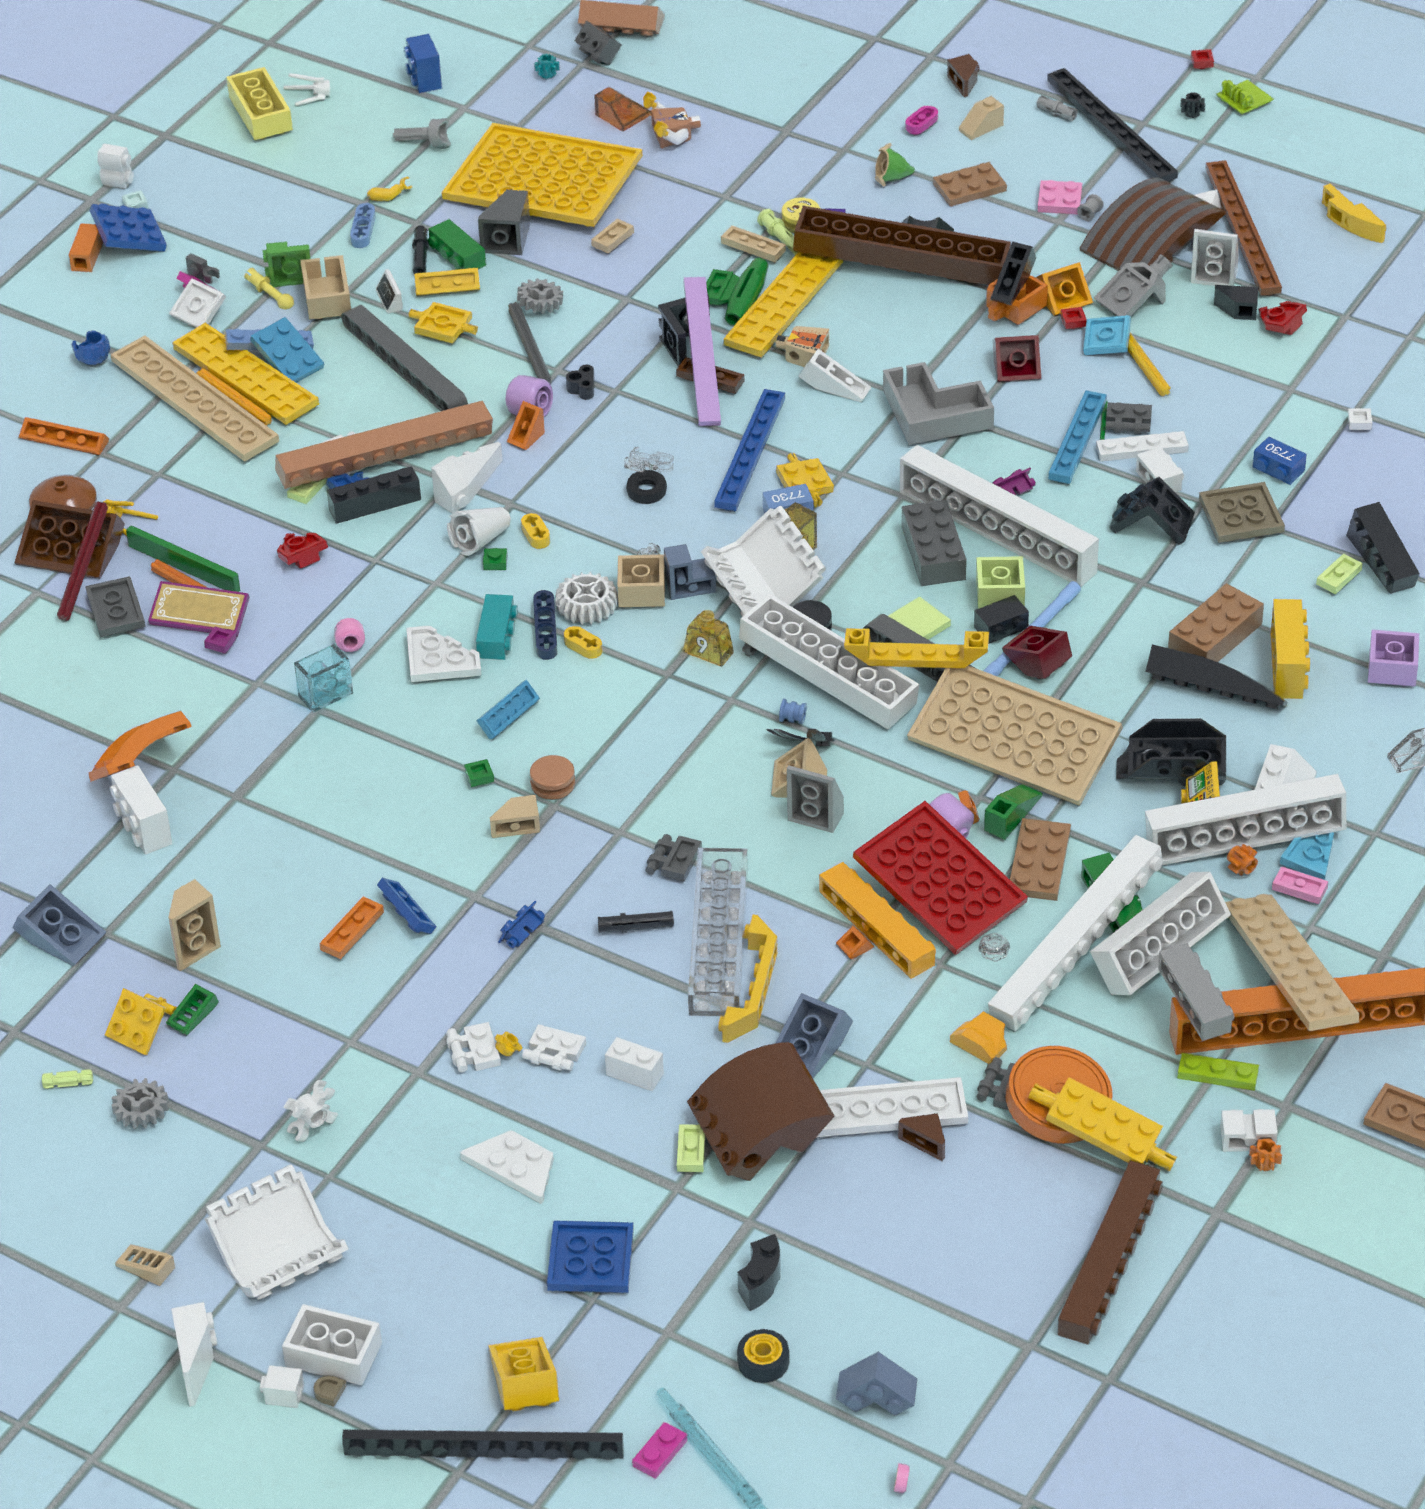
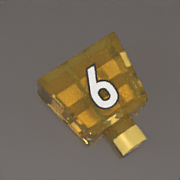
(708, 639)

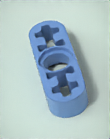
(366, 231)

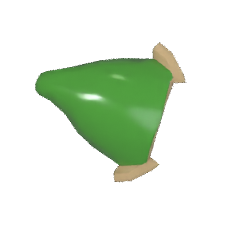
(891, 166)

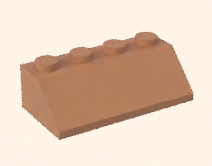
(621, 16)

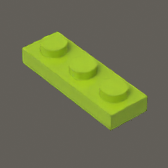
(1218, 1071)

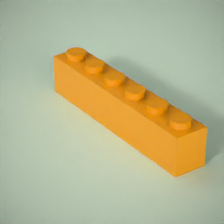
(877, 920)

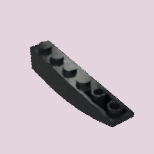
(1208, 674)

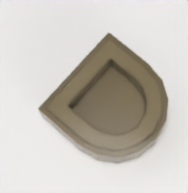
(329, 1389)

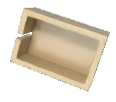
(328, 294)

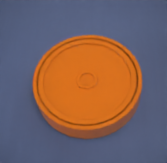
(1050, 1069)

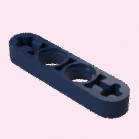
(545, 624)

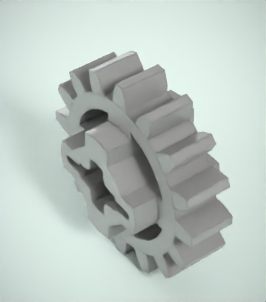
(540, 296)
(140, 1103)

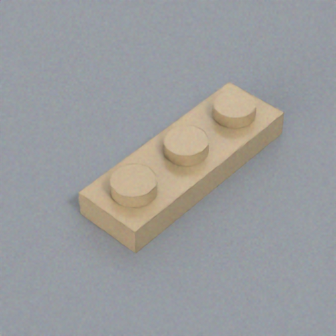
(753, 243)

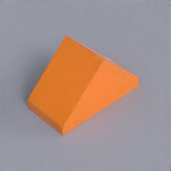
(527, 426)

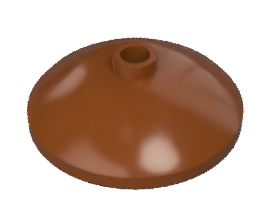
(65, 490)

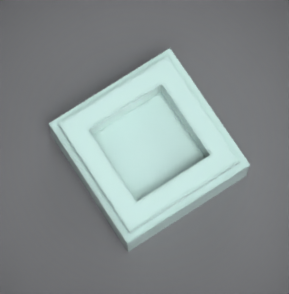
(135, 200)

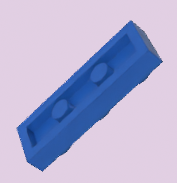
(406, 906)

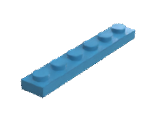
(1077, 437)

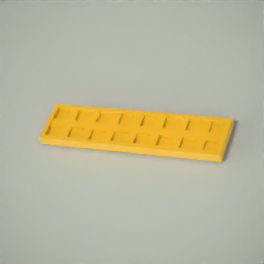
(781, 303)
(246, 374)

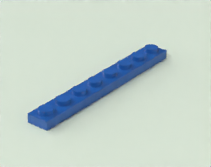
(749, 450)

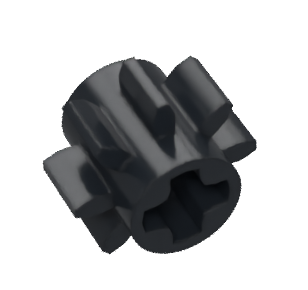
(1192, 105)

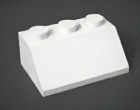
(1284, 766)

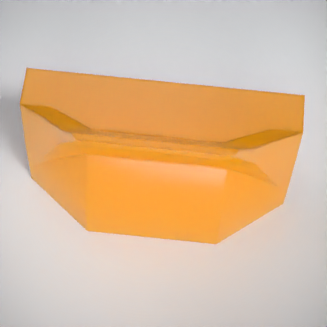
(981, 1037)

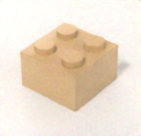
(641, 581)

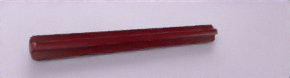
(82, 561)

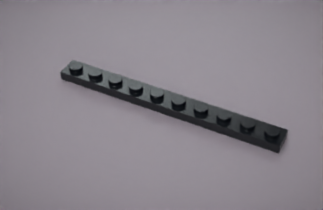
(1112, 125)
(483, 1444)

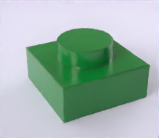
(495, 559)
(479, 773)

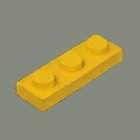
(447, 281)

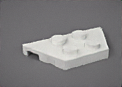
(513, 1162)

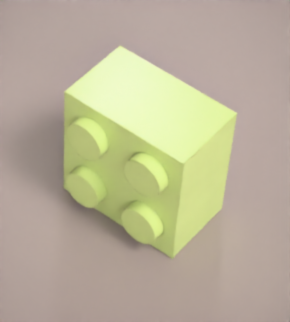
(999, 579)

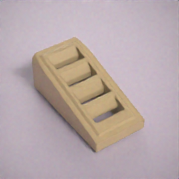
(157, 1275)

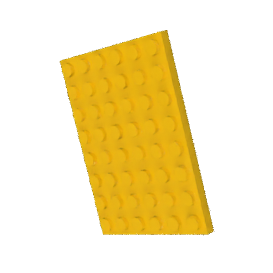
(563, 174)

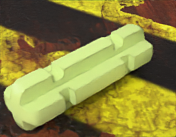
(67, 1078)

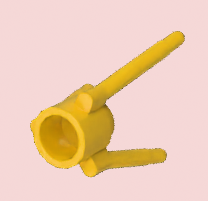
(114, 507)

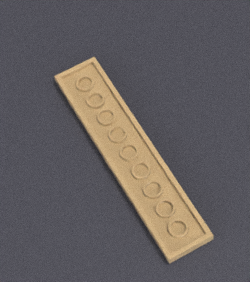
(195, 398)
(1291, 963)

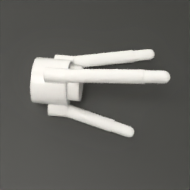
(319, 87)

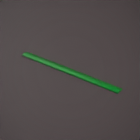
(1103, 422)

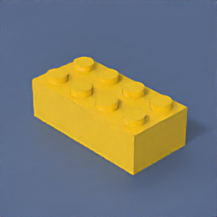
(1289, 648)

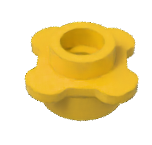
(507, 1043)

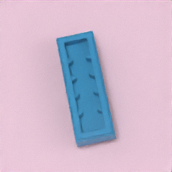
(508, 709)

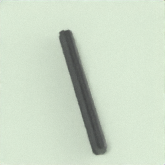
(529, 342)

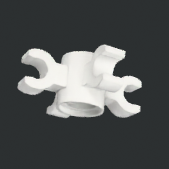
(310, 1110)

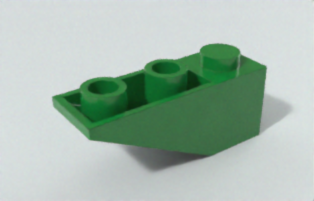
(1008, 810)

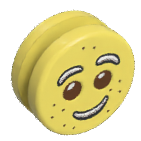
(792, 209)

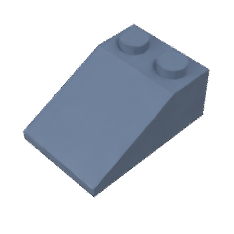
(58, 926)
(815, 1031)

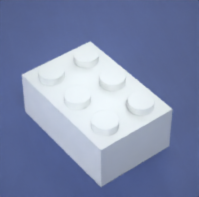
(140, 810)
(332, 1344)

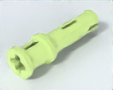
(776, 228)

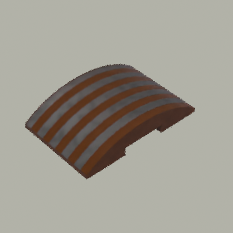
(1148, 222)

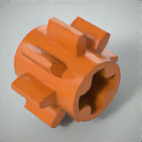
(1242, 859)
(1265, 1154)

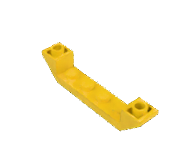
(916, 655)
(743, 1020)

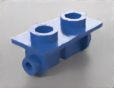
(526, 918)

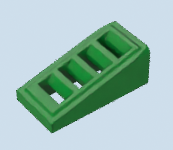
(191, 999)

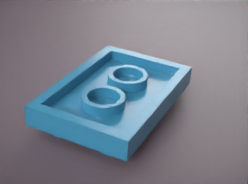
(287, 350)

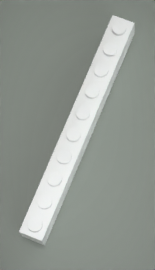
(1076, 933)

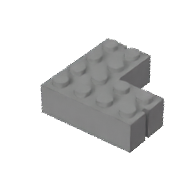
(932, 412)

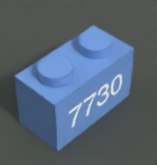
(786, 497)

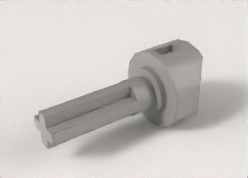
(435, 133)

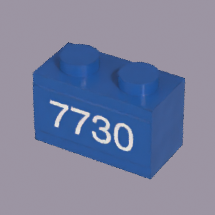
(1279, 460)

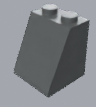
(505, 224)

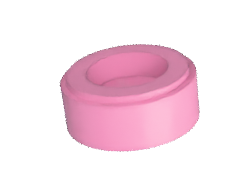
(901, 1478)

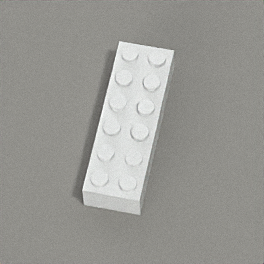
(1175, 918)

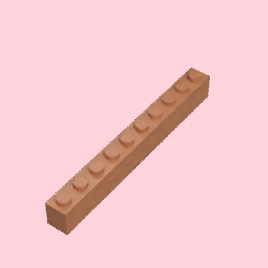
(383, 444)

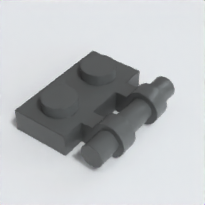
(1128, 417)
(680, 858)
(988, 1089)

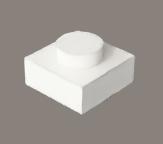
(1359, 419)

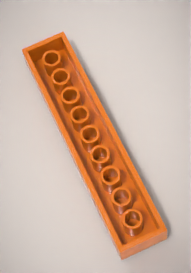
(1266, 1016)

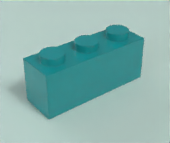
(496, 626)

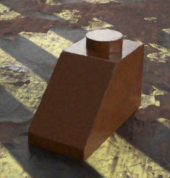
(963, 73)

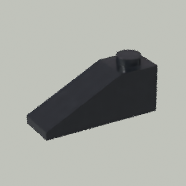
(1014, 273)

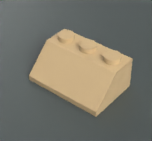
(193, 924)

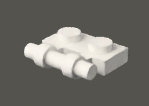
(555, 1042)
(481, 1047)

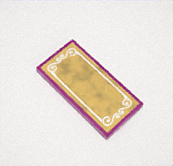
(198, 608)

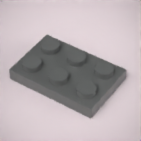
(115, 606)

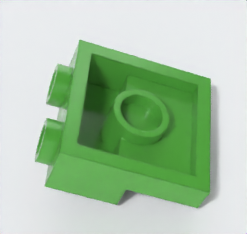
(285, 263)

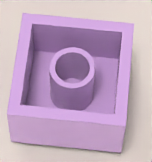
(1393, 658)

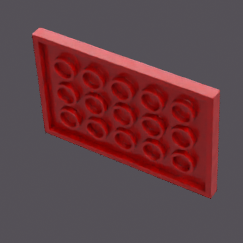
(940, 877)

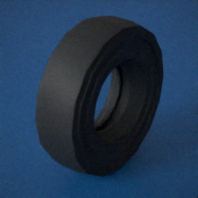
(646, 477)

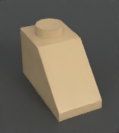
(983, 118)
(516, 817)

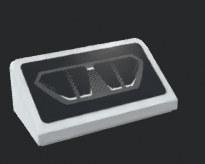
(389, 293)

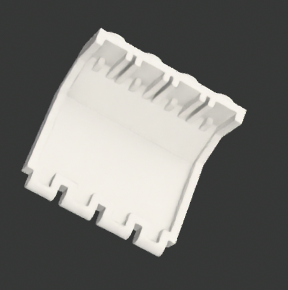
(766, 562)
(272, 1233)

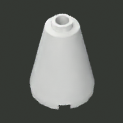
(476, 528)

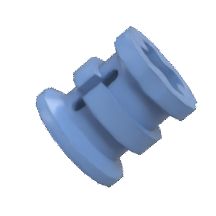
(792, 711)

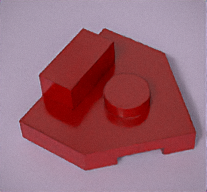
(1284, 318)
(301, 549)

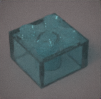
(323, 678)

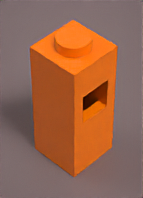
(85, 248)

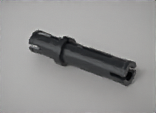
(420, 245)
(635, 921)

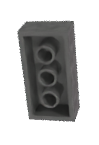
(933, 543)

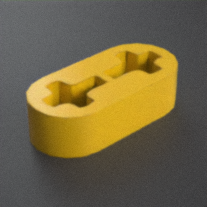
(532, 532)
(583, 642)

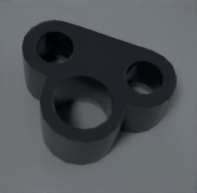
(581, 382)

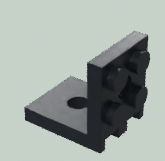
(674, 328)
(1160, 504)

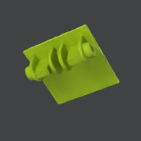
(1243, 96)

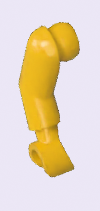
(387, 194)

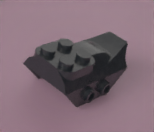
(1173, 750)

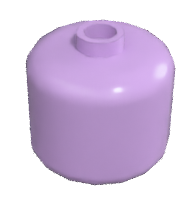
(529, 389)
(954, 812)

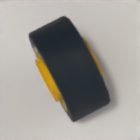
(763, 1355)

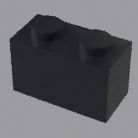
(1002, 618)

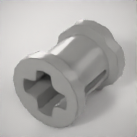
(1090, 207)

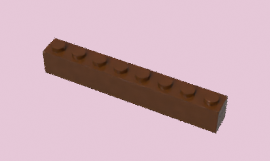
(1109, 1253)

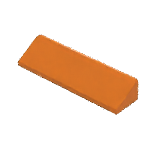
(63, 436)

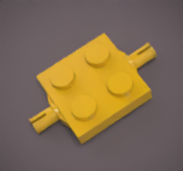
(443, 322)
(806, 472)

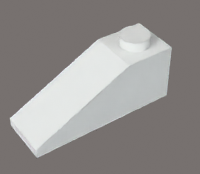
(831, 377)

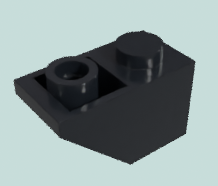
(1237, 301)

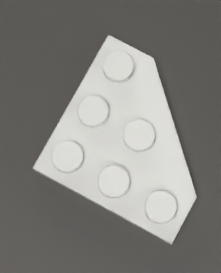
(439, 656)

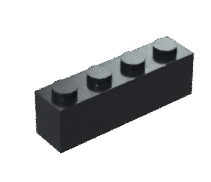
(374, 494)

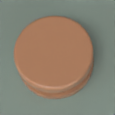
(552, 777)

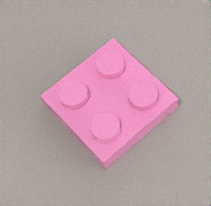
(1059, 197)

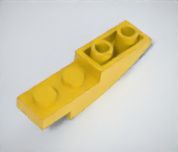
(1352, 217)

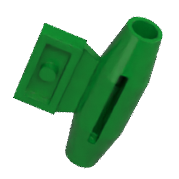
(735, 290)

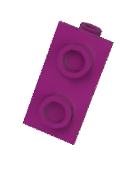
(1018, 480)

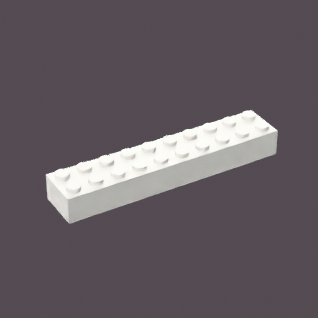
(1000, 515)

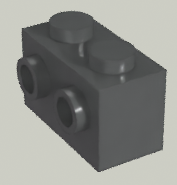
(598, 43)

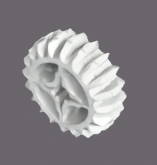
(586, 598)

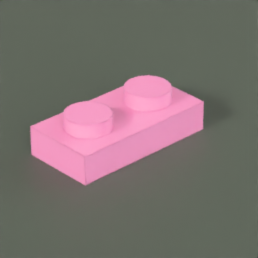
(1300, 885)

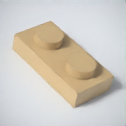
(612, 236)

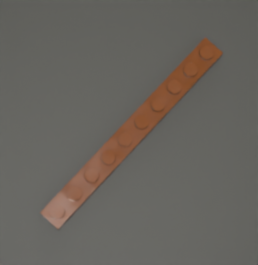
(1243, 226)

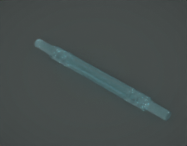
(711, 1451)

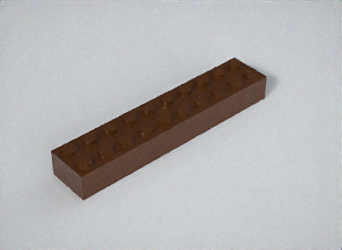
(899, 245)

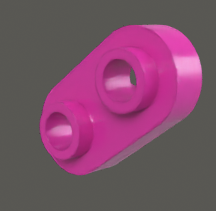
(921, 119)

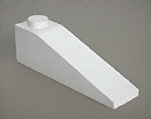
(460, 478)

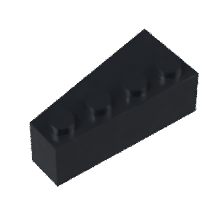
(1382, 548)

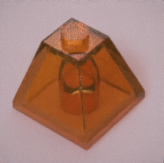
(619, 109)

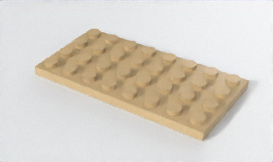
(1015, 732)

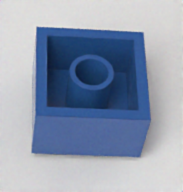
(423, 63)

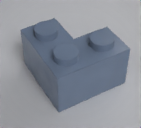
(686, 576)
(877, 1381)

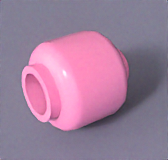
(349, 635)

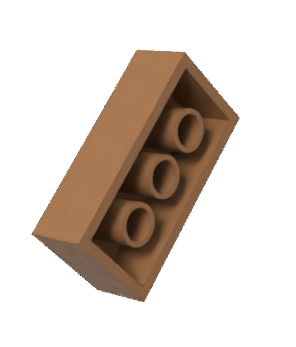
(1218, 624)

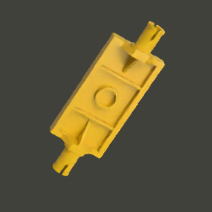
(1104, 1123)

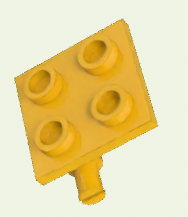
(137, 1020)

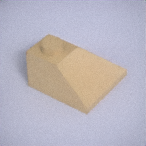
(801, 756)

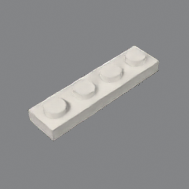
(1131, 446)

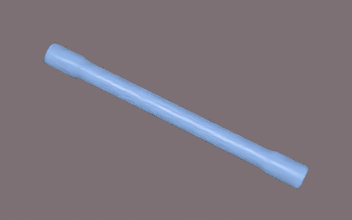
(1063, 598)

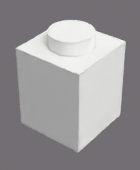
(282, 1386)

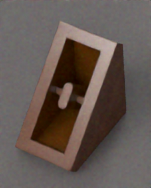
(924, 1134)

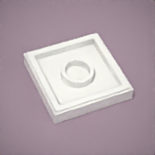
(197, 304)

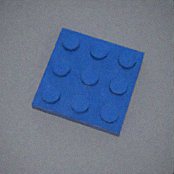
(128, 227)
(590, 1256)

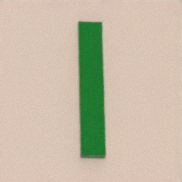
(182, 559)

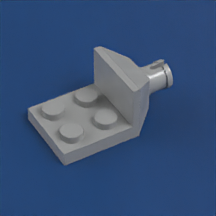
(1133, 286)

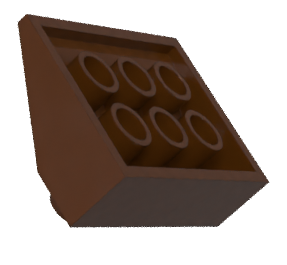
(55, 536)

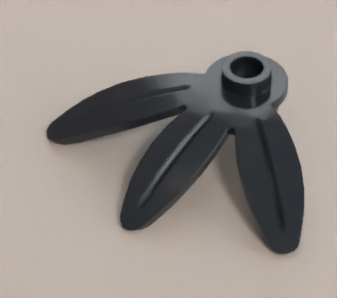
(820, 738)

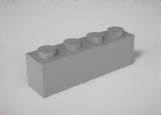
(1195, 991)

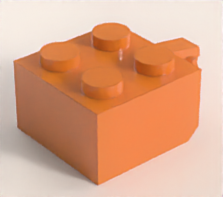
(1028, 302)

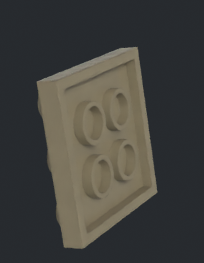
(1241, 512)

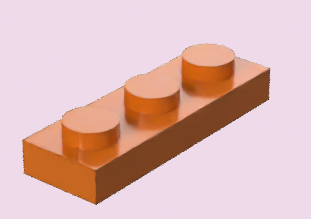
(351, 927)

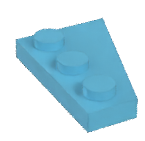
(1309, 855)

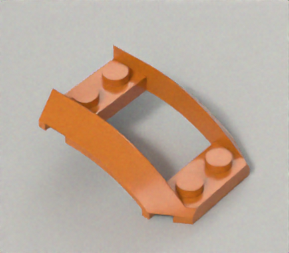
(128, 746)

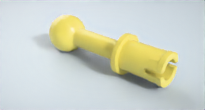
(284, 301)

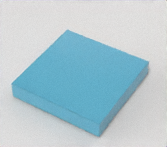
(1107, 335)

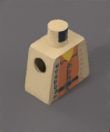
(803, 343)

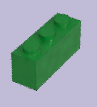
(456, 246)

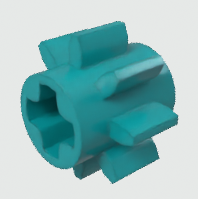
(547, 66)

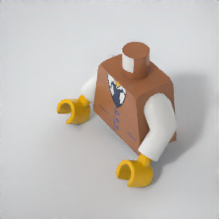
(670, 124)

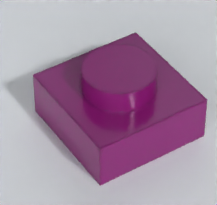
(220, 639)

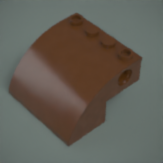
(758, 1106)

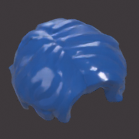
(93, 349)

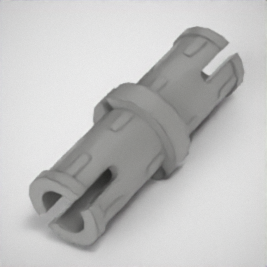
(1057, 108)

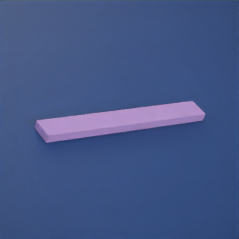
(702, 351)

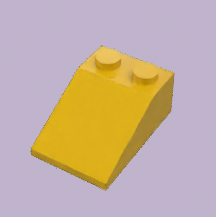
(524, 1373)

